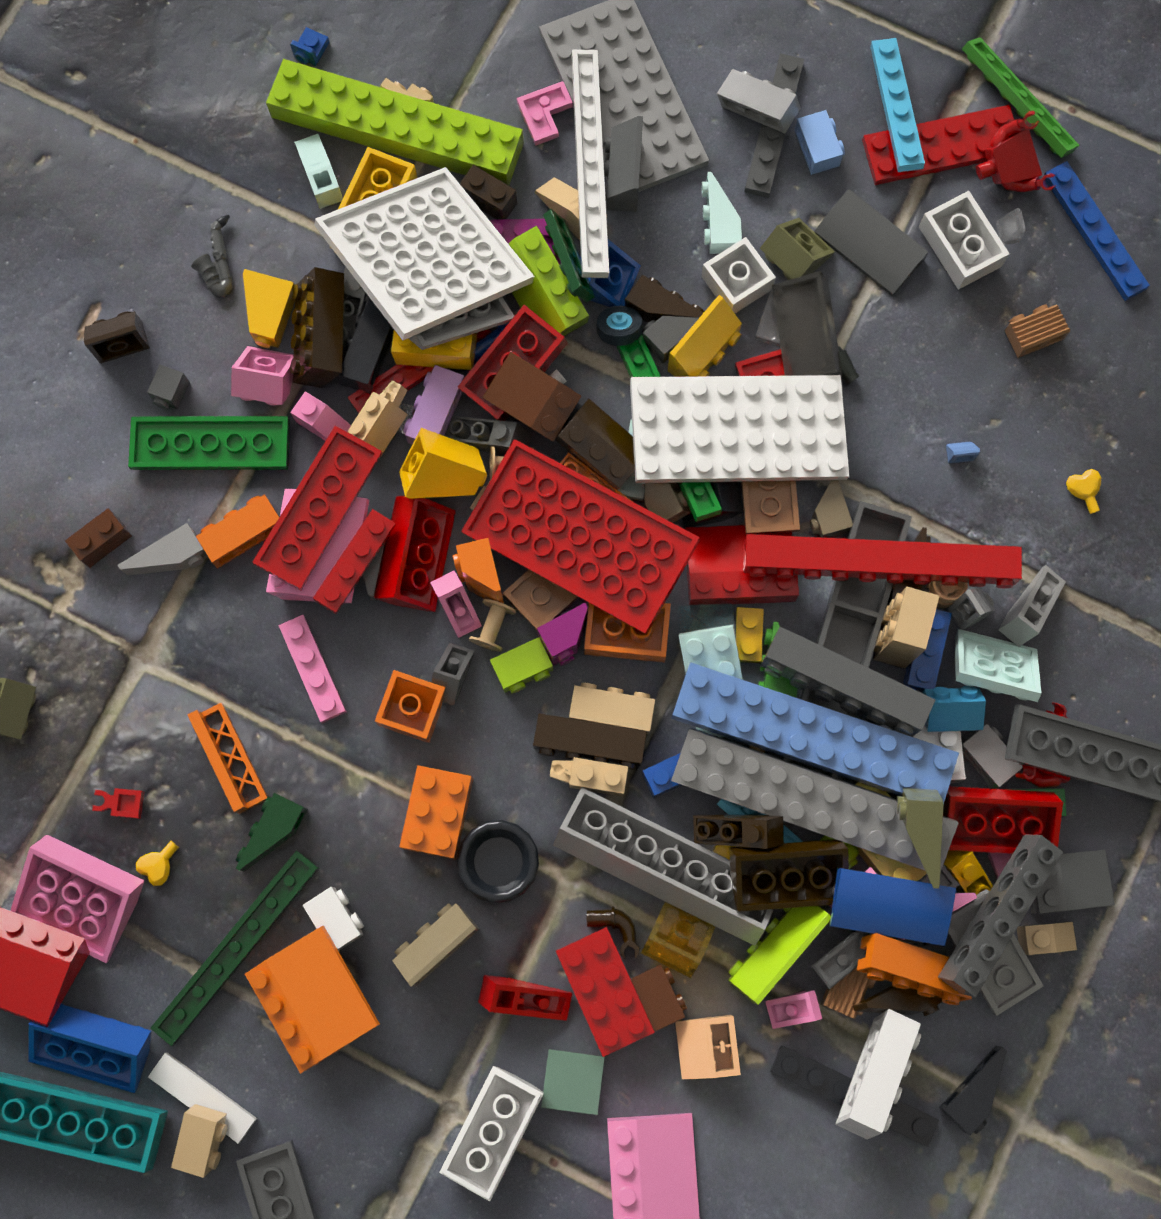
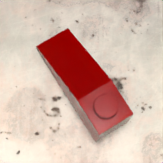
(524, 998)

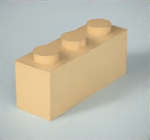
(612, 707)

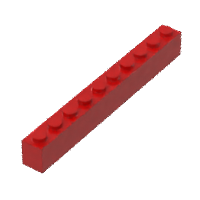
(882, 560)

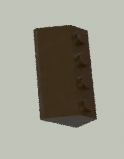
(786, 874)

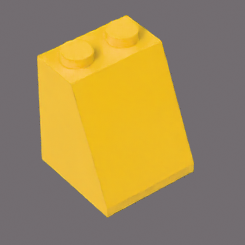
(441, 467)

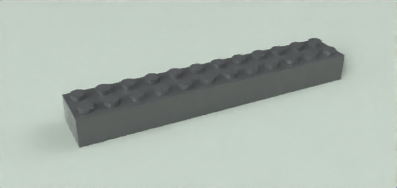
(855, 606)

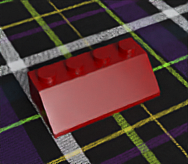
(415, 553)

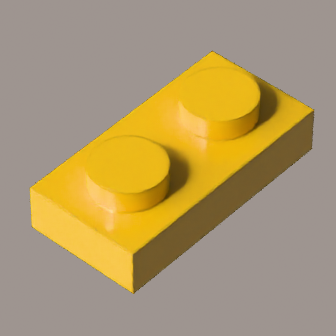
(749, 634)

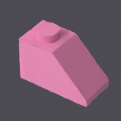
(317, 416)
(456, 604)

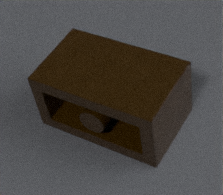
(489, 193)

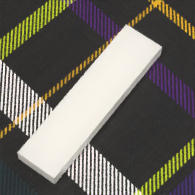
(193, 1090)

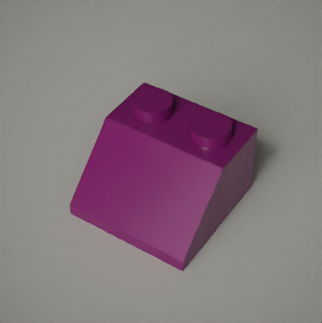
(563, 635)

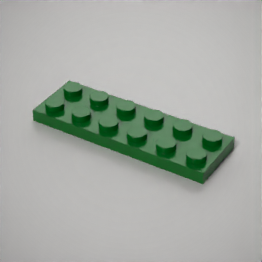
(209, 443)

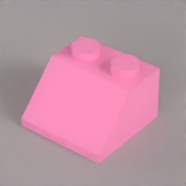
(262, 376)

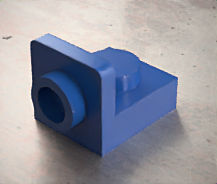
(309, 47)

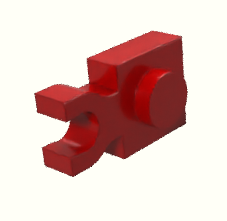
(122, 804)

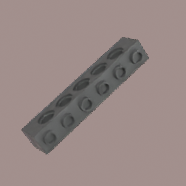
(1000, 915)

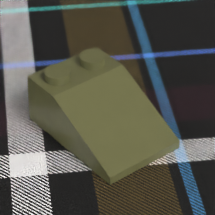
(923, 820)

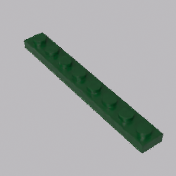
(234, 948)

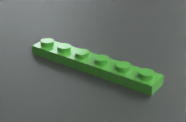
(1020, 97)

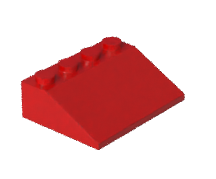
(718, 576)
(36, 966)

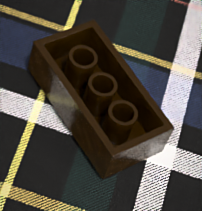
(317, 328)

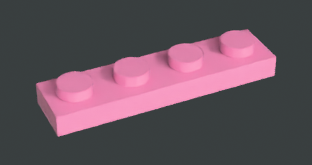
(312, 668)

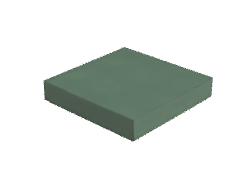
(572, 1082)

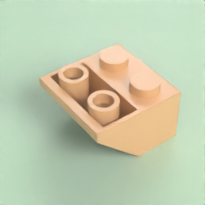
(707, 1047)

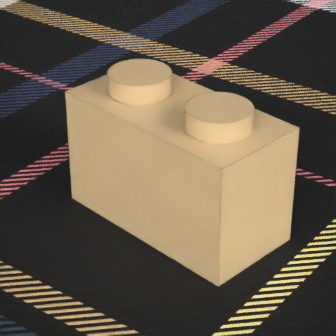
(199, 1141)

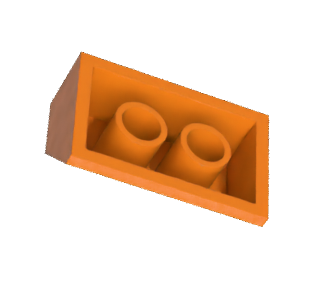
(477, 568)

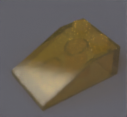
(678, 939)

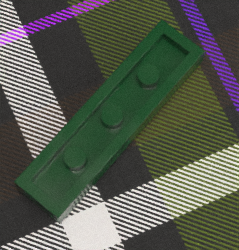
(568, 254)

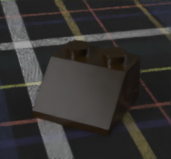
(116, 337)

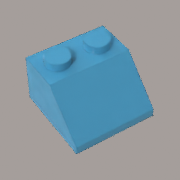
(956, 709)

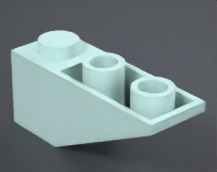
(319, 171)
(722, 218)

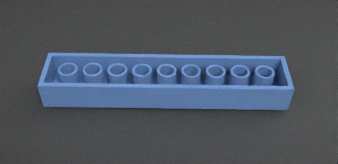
(811, 733)

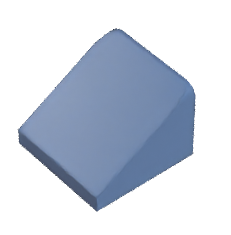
(962, 452)

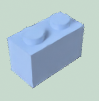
(819, 142)

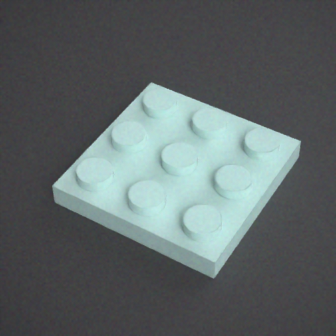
(997, 665)

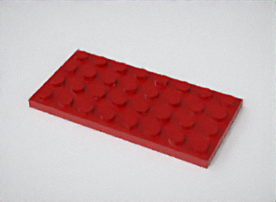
(581, 536)

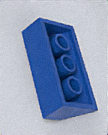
(91, 1047)

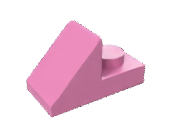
(793, 1009)

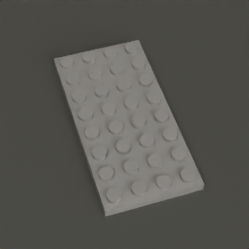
(630, 84)

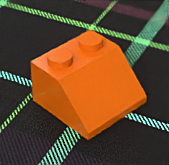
(410, 706)

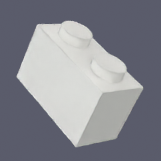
(331, 911)

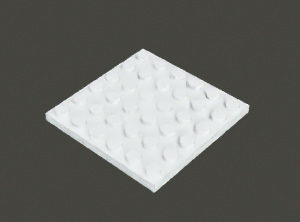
(423, 252)

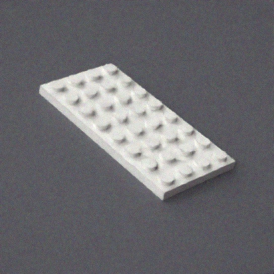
(738, 428)

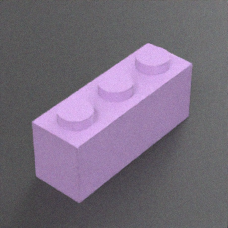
(436, 404)

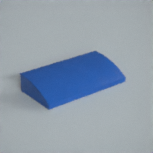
(892, 906)

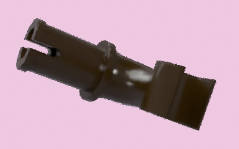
(616, 919)

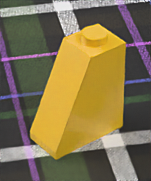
(268, 307)

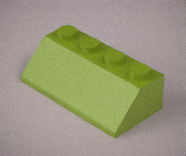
(549, 291)
(777, 951)

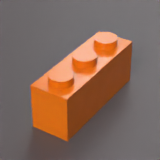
(238, 531)

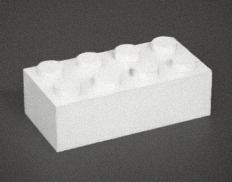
(879, 1075)

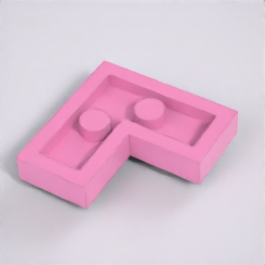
(539, 107)

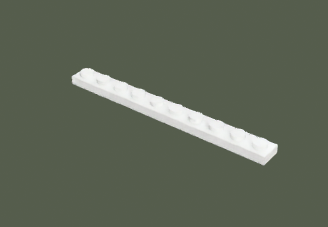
(590, 164)

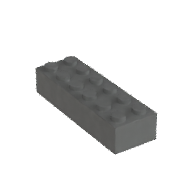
(846, 683)

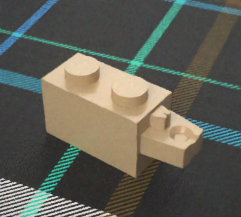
(380, 417)
(591, 775)

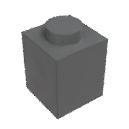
(168, 387)

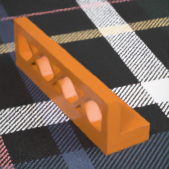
(218, 761)

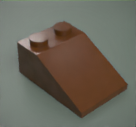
(531, 396)

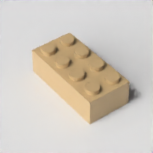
(906, 627)

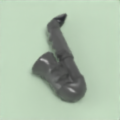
(216, 273)

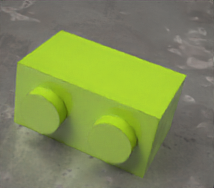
(522, 666)

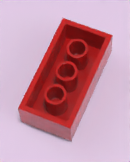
(524, 336)
(1001, 817)
(604, 992)

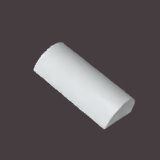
(492, 1132)

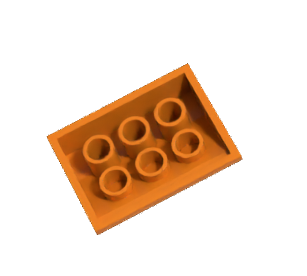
(312, 999)

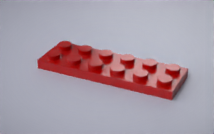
(944, 144)
(317, 508)

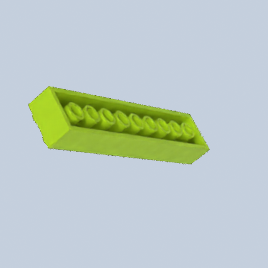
(393, 122)

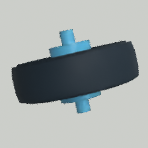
(619, 325)

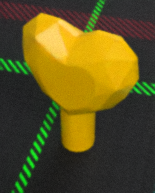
(1086, 488)
(156, 864)

